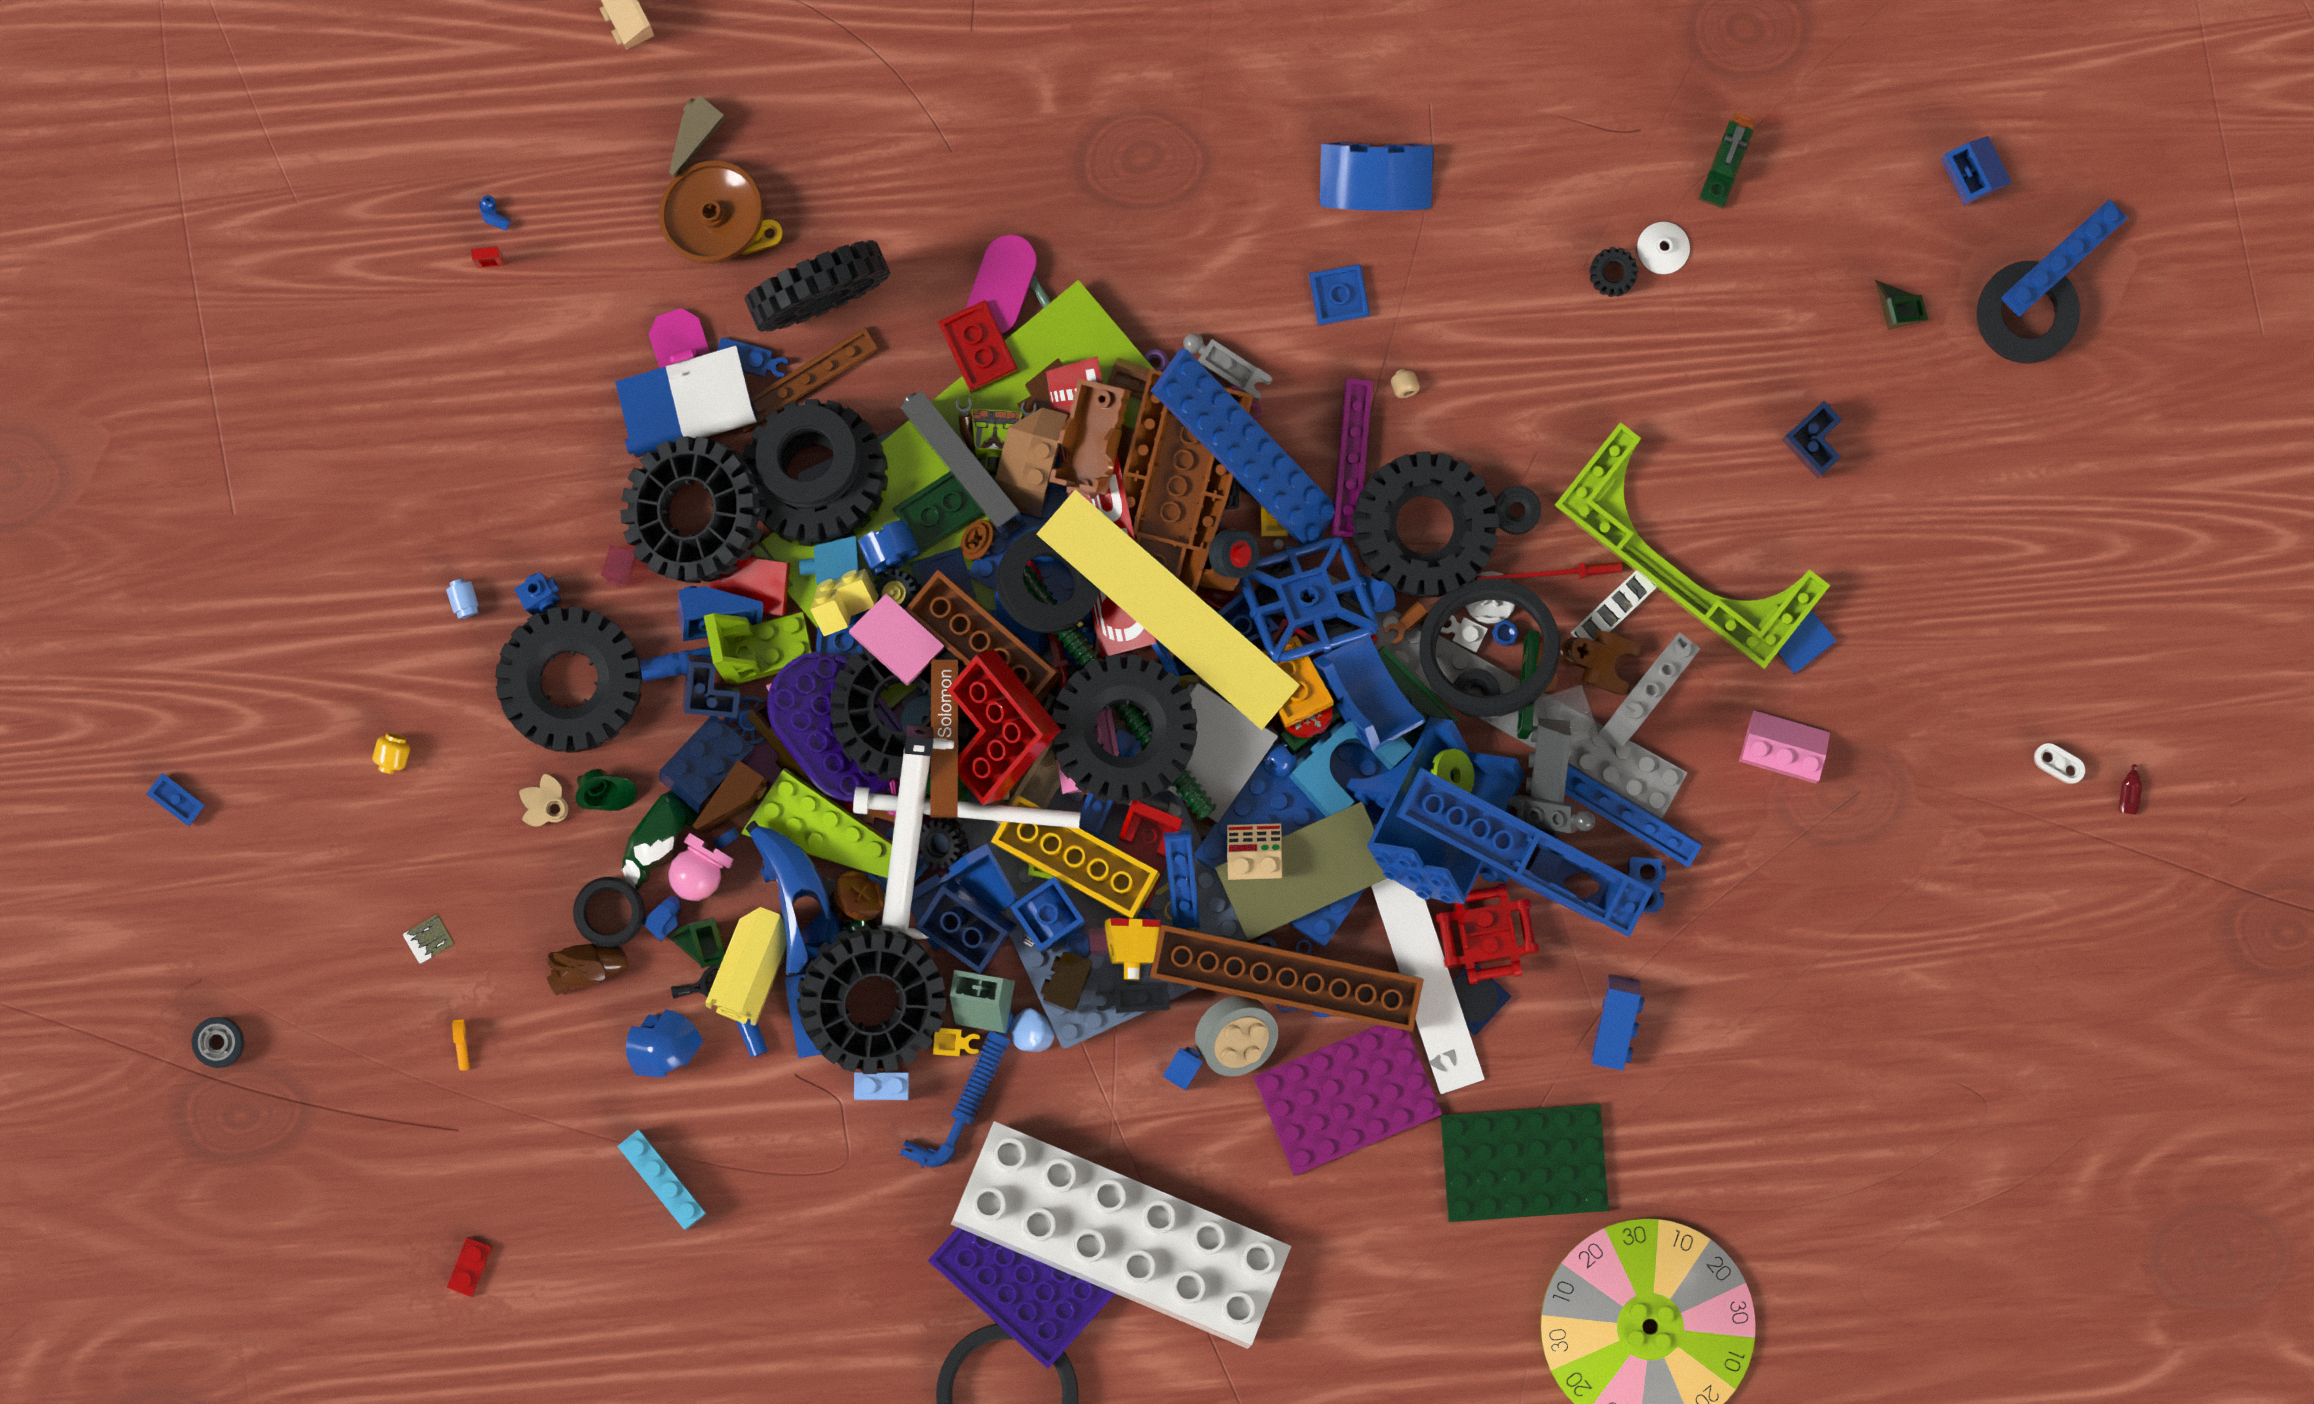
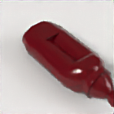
(2130, 792)

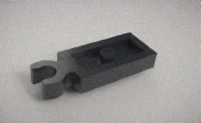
(1137, 998)

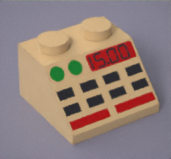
(1254, 851)

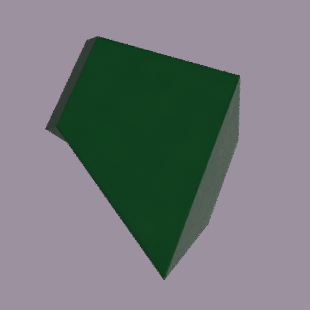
(1900, 306)
(701, 941)

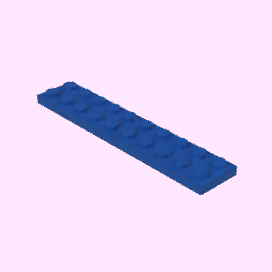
(1244, 448)

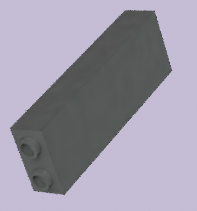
(962, 464)

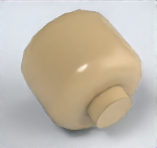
(1405, 383)

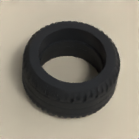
(585, 896)

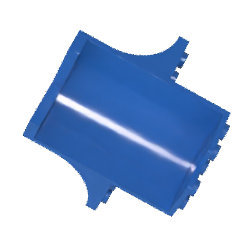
(1413, 855)

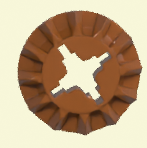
(972, 536)

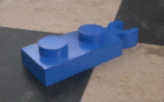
(755, 359)

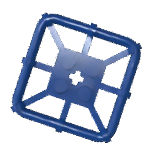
(1322, 608)

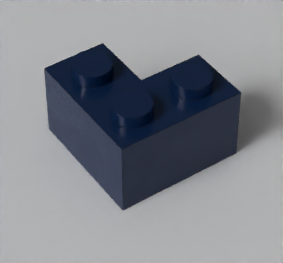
(1808, 439)
(703, 695)

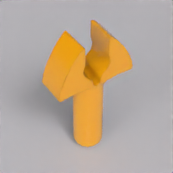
(459, 1039)

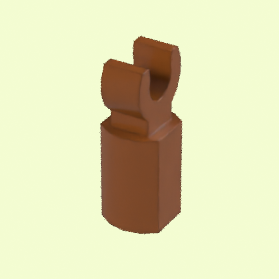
(1408, 621)

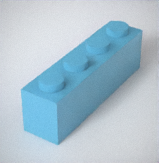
(662, 1179)

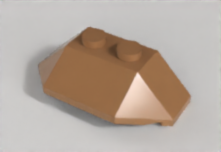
(1028, 459)

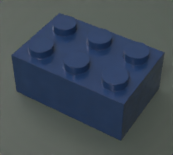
(704, 762)
(965, 926)

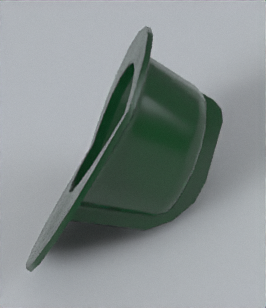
(604, 792)

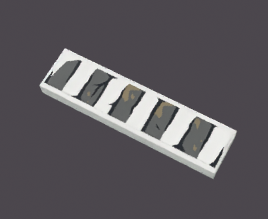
(1615, 607)

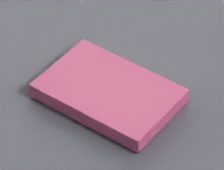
(896, 639)

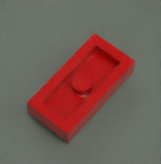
(469, 1267)

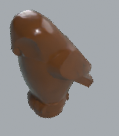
(583, 966)

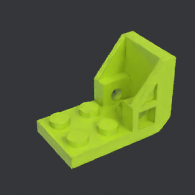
(755, 651)

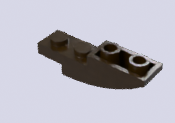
(761, 721)

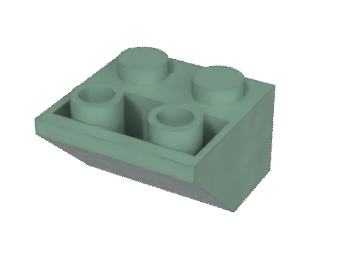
(981, 1000)

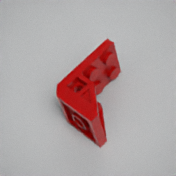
(1144, 838)

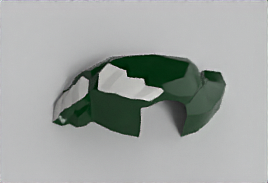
(656, 837)

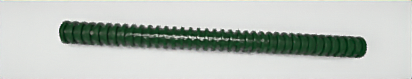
(1130, 714)

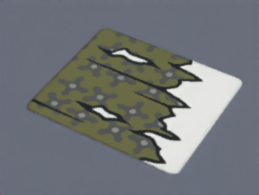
(428, 939)

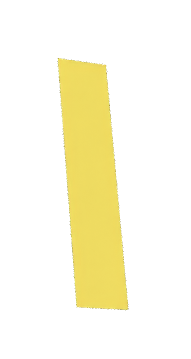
(1168, 609)

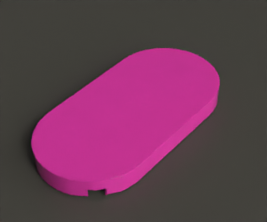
(1005, 279)

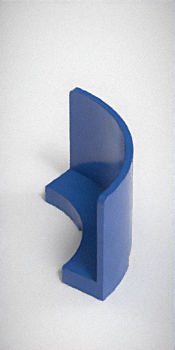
(1376, 177)
(1367, 693)
(975, 872)

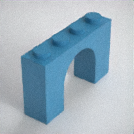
(1314, 773)

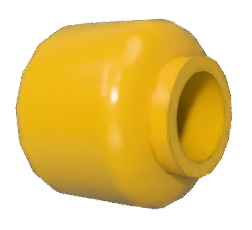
(391, 753)

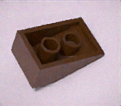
(735, 795)

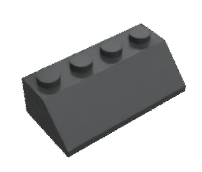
(1549, 762)

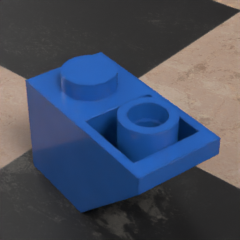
(1183, 1067)

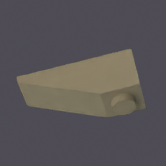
(696, 128)

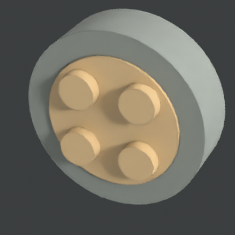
(1236, 1035)

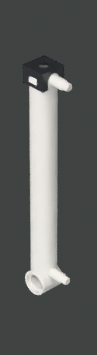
(918, 748)

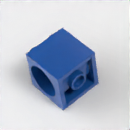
(1047, 915)

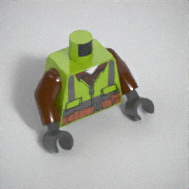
(987, 430)

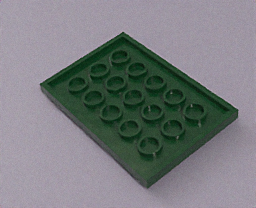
(1524, 1163)

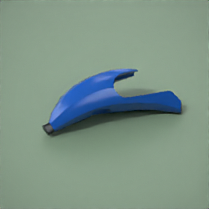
(796, 879)

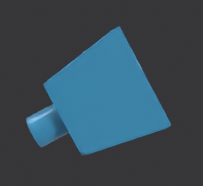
(832, 560)

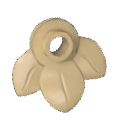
(541, 800)

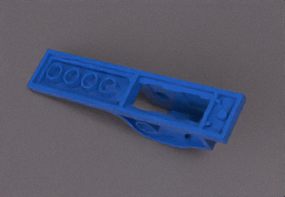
(1508, 845)

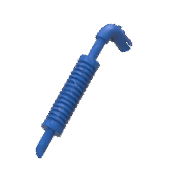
(969, 1101)

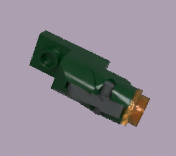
(1727, 160)

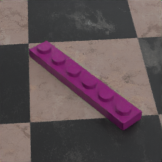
(1351, 453)

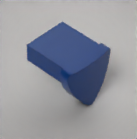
(1379, 593)

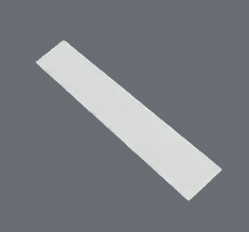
(1438, 1009)

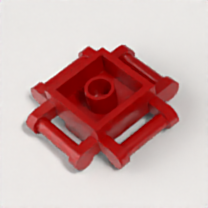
(1487, 935)

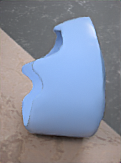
(1031, 1031)

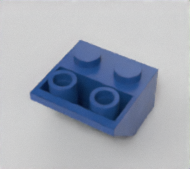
(1975, 170)

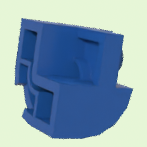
(662, 1044)

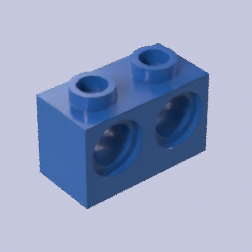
(1659, 876)

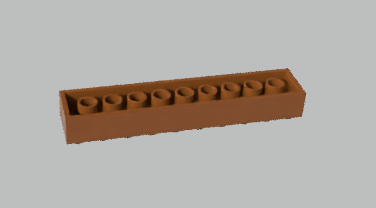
(1286, 977)

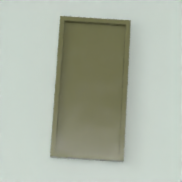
(1319, 868)

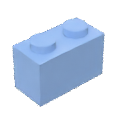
(881, 1086)

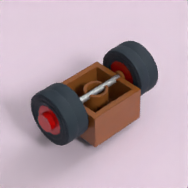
(1230, 557)

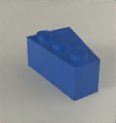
(1617, 1023)

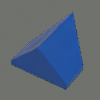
(820, 931)

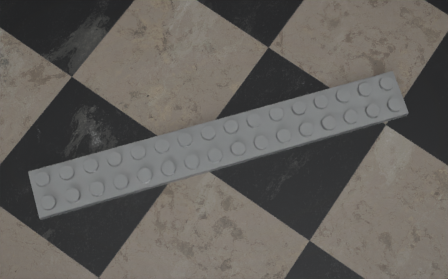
(1628, 771)

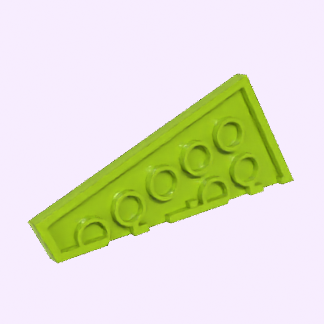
(822, 826)

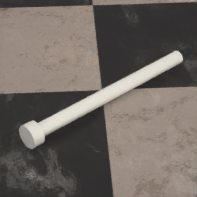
(865, 800)

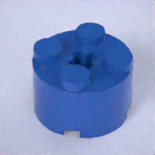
(889, 547)

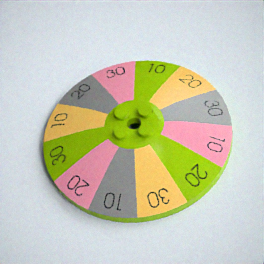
(1639, 1274)

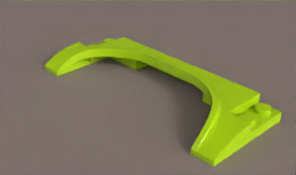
(1599, 508)

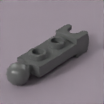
(1552, 814)

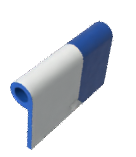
(684, 400)

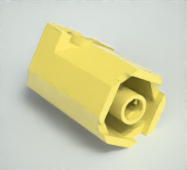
(749, 966)

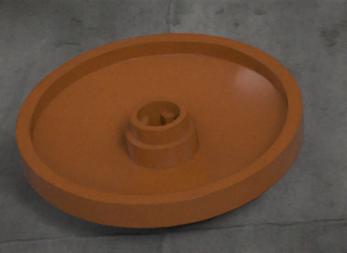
(711, 212)

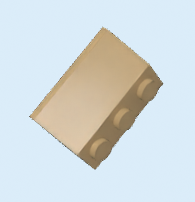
(629, 21)

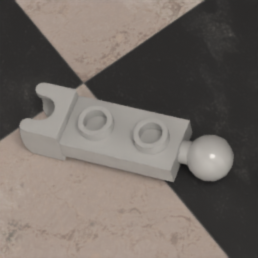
(1227, 364)

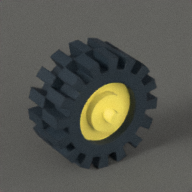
(898, 586)

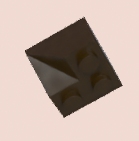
(1067, 982)

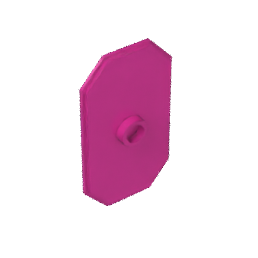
(677, 337)

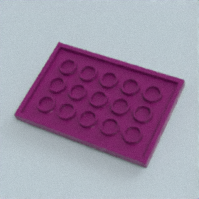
(1347, 1096)

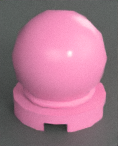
(697, 871)

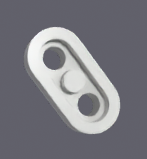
(2059, 763)

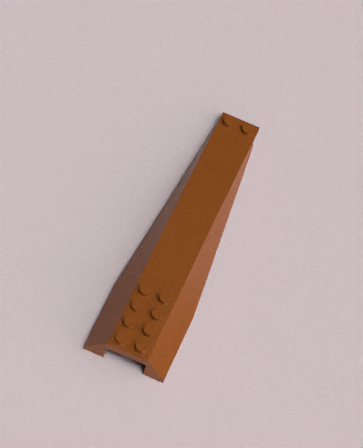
(1172, 496)

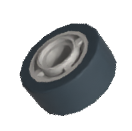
(202, 1042)

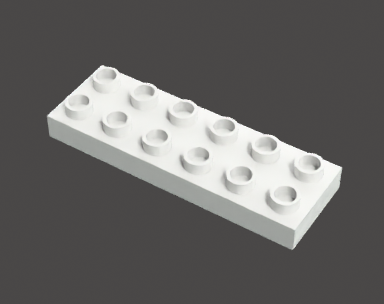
(1121, 1235)

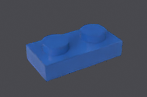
(175, 799)

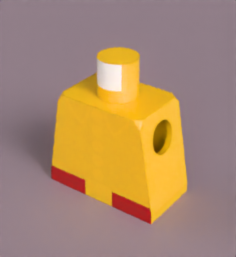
(1132, 943)

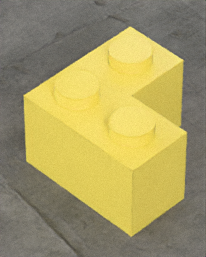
(841, 599)

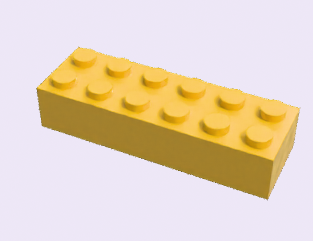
(1080, 862)

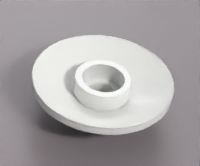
(1656, 259)

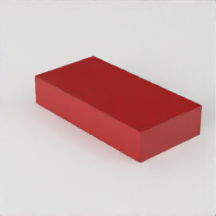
(487, 257)

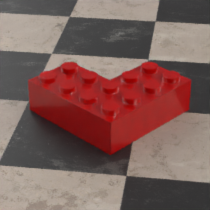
(1009, 722)

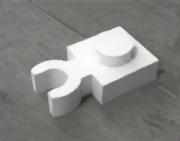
(1467, 634)

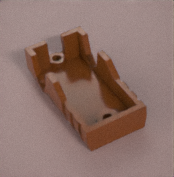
(1091, 438)

